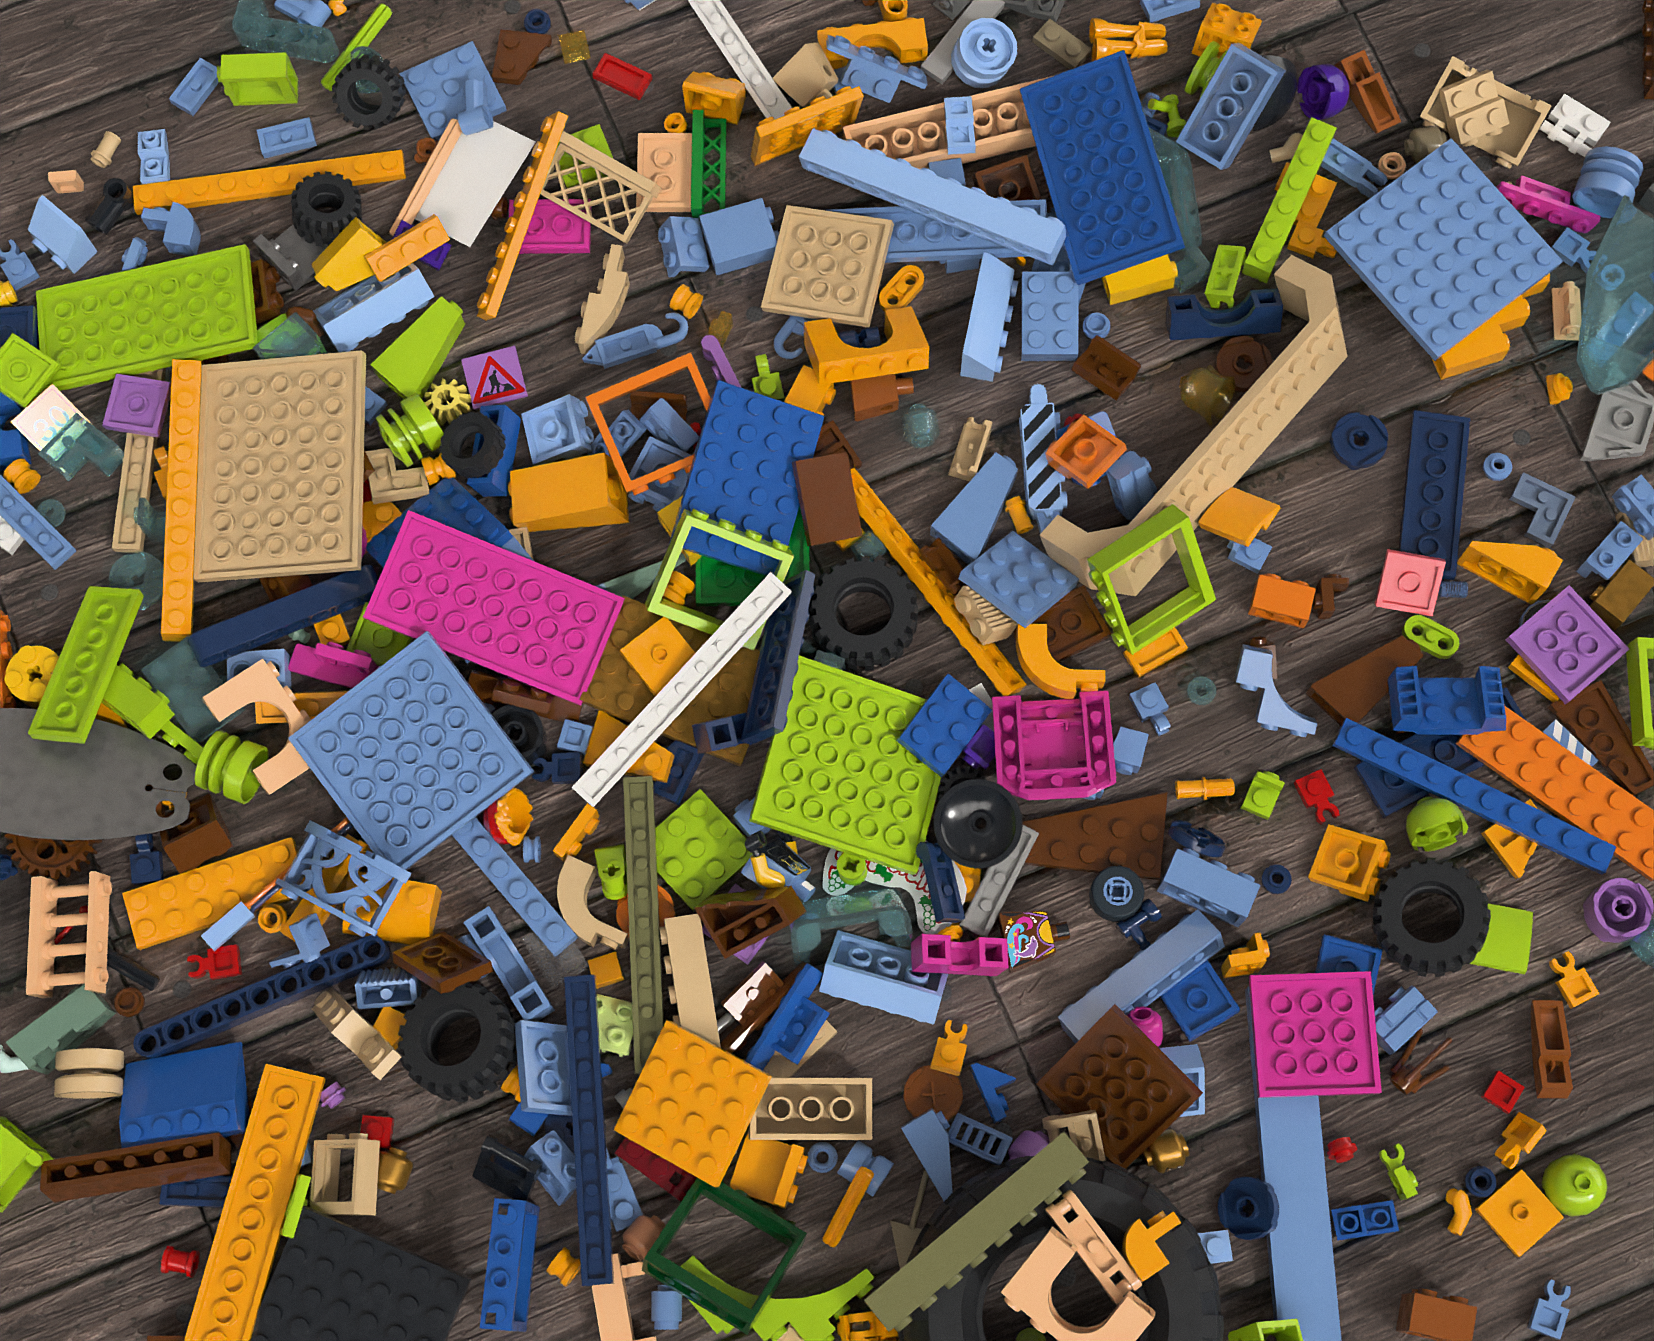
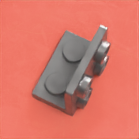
(290, 256)

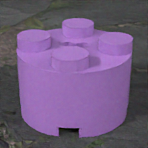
(1623, 894)

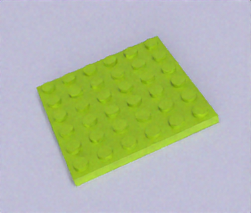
(843, 774)

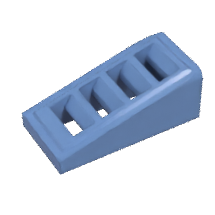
(983, 1129)

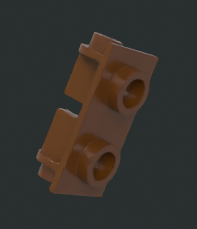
(944, 562)

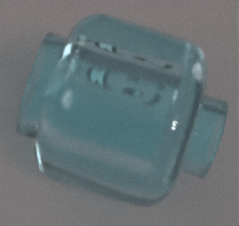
(920, 426)

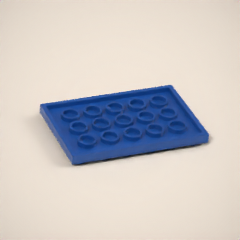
(747, 472)

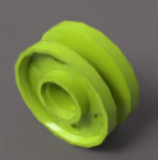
(1204, 69)

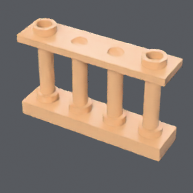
(42, 932)

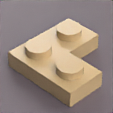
(393, 485)

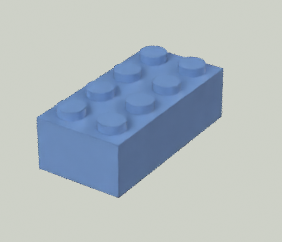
(1230, 106)

